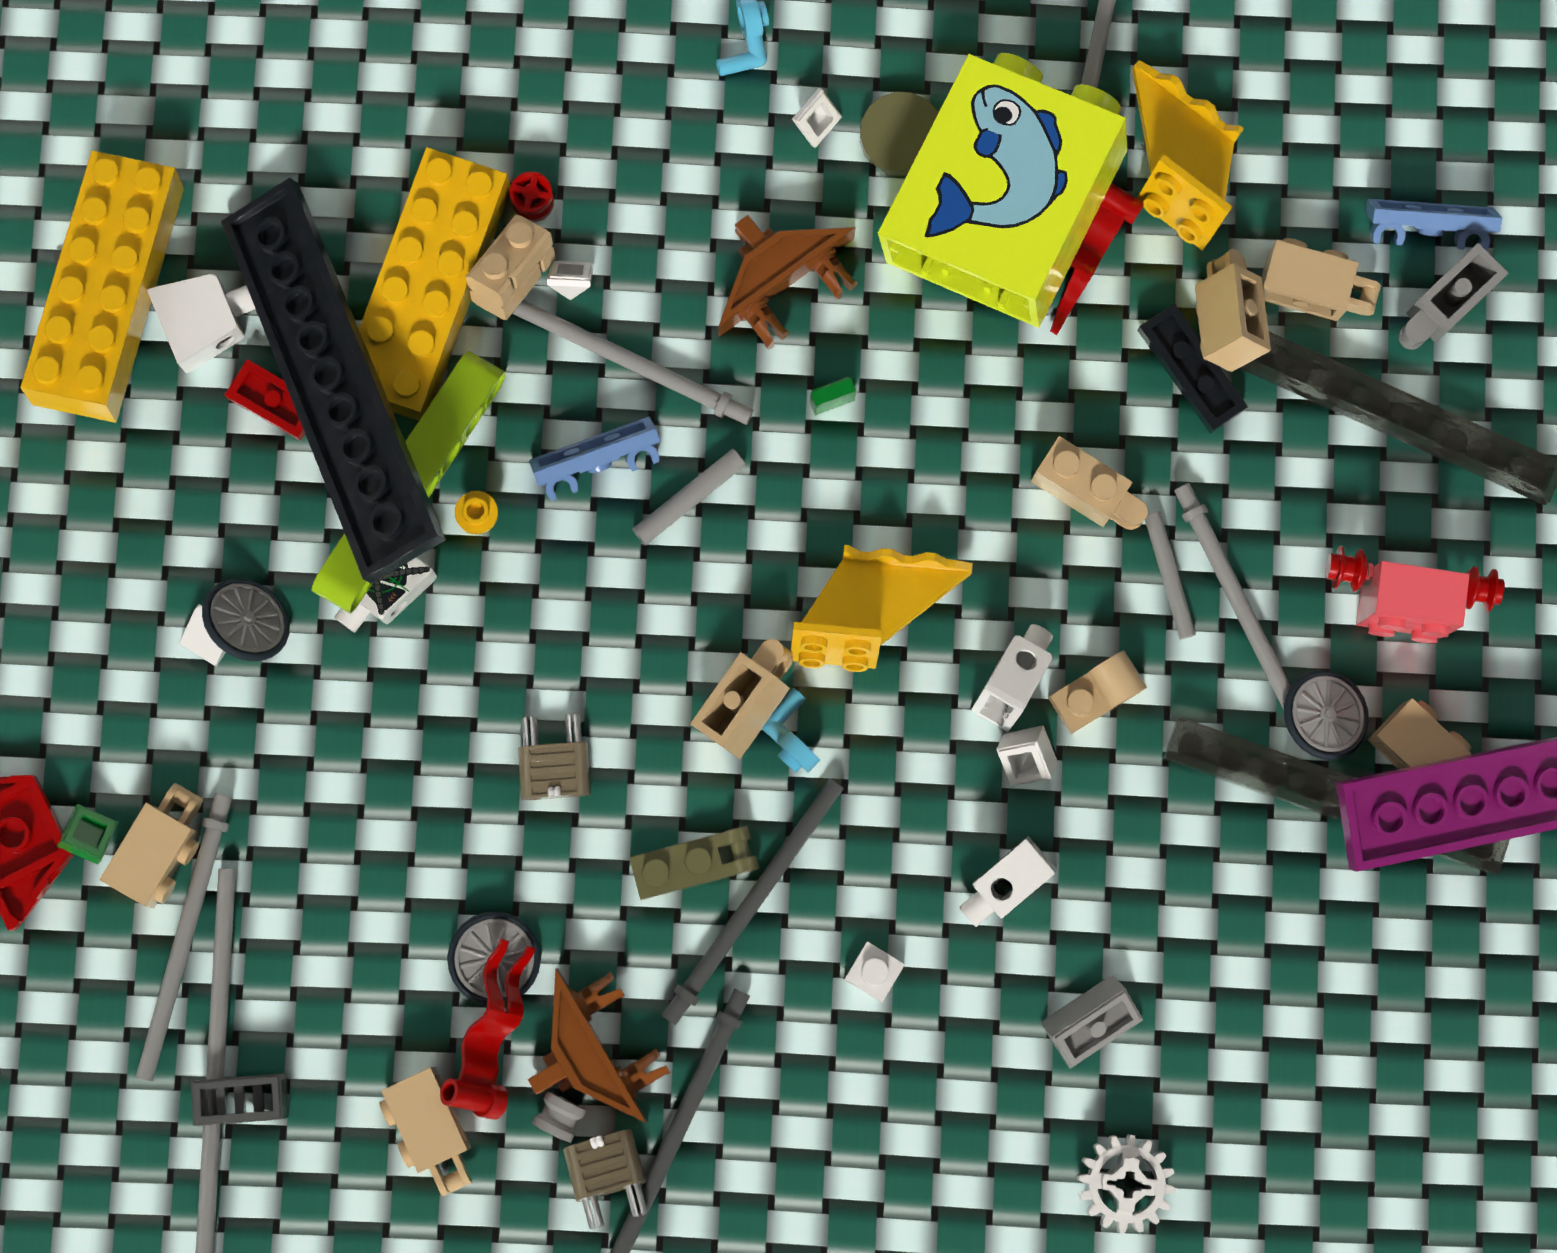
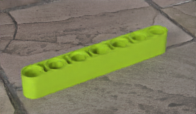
(433, 448)

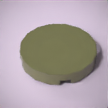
(896, 130)

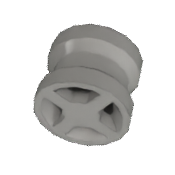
(559, 1116)

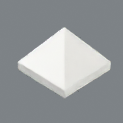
(817, 117)
(570, 277)

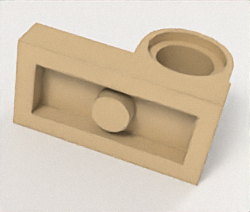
(1097, 692)

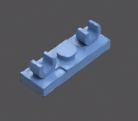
(1432, 220)
(595, 454)

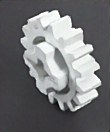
(1125, 1205)

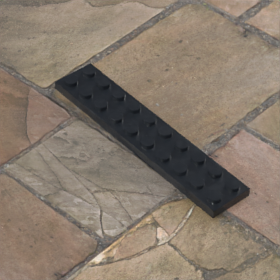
(332, 382)

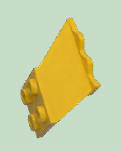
(1186, 156)
(869, 603)

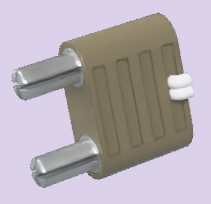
(553, 769)
(605, 1167)

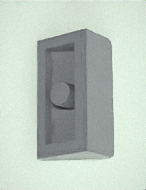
(1091, 1021)

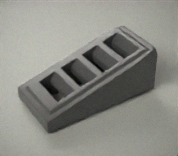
(200, 1099)

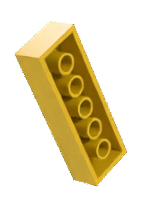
(423, 279)
(101, 287)

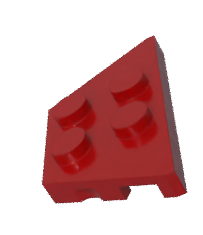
(27, 847)

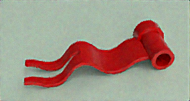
(1114, 209)
(476, 1084)

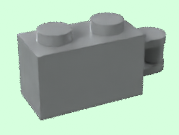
(1451, 298)

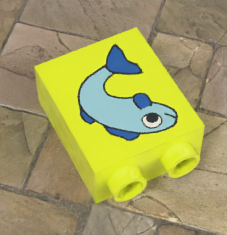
(1005, 186)

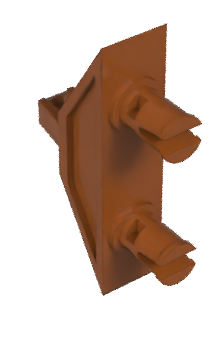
(775, 263)
(580, 1057)

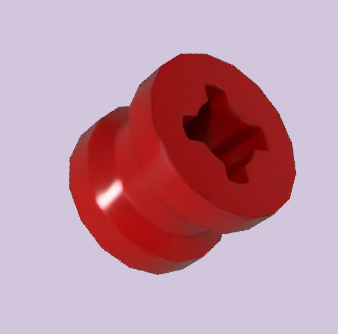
(532, 187)

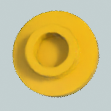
(476, 512)

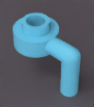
(752, 19)
(794, 751)

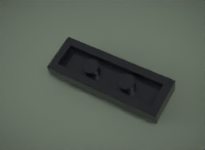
(1197, 379)

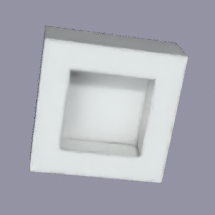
(874, 972)

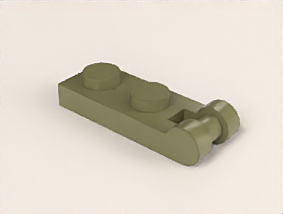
(692, 863)

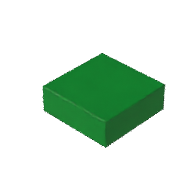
(832, 395)
(87, 834)

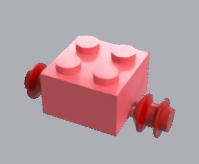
(1411, 597)

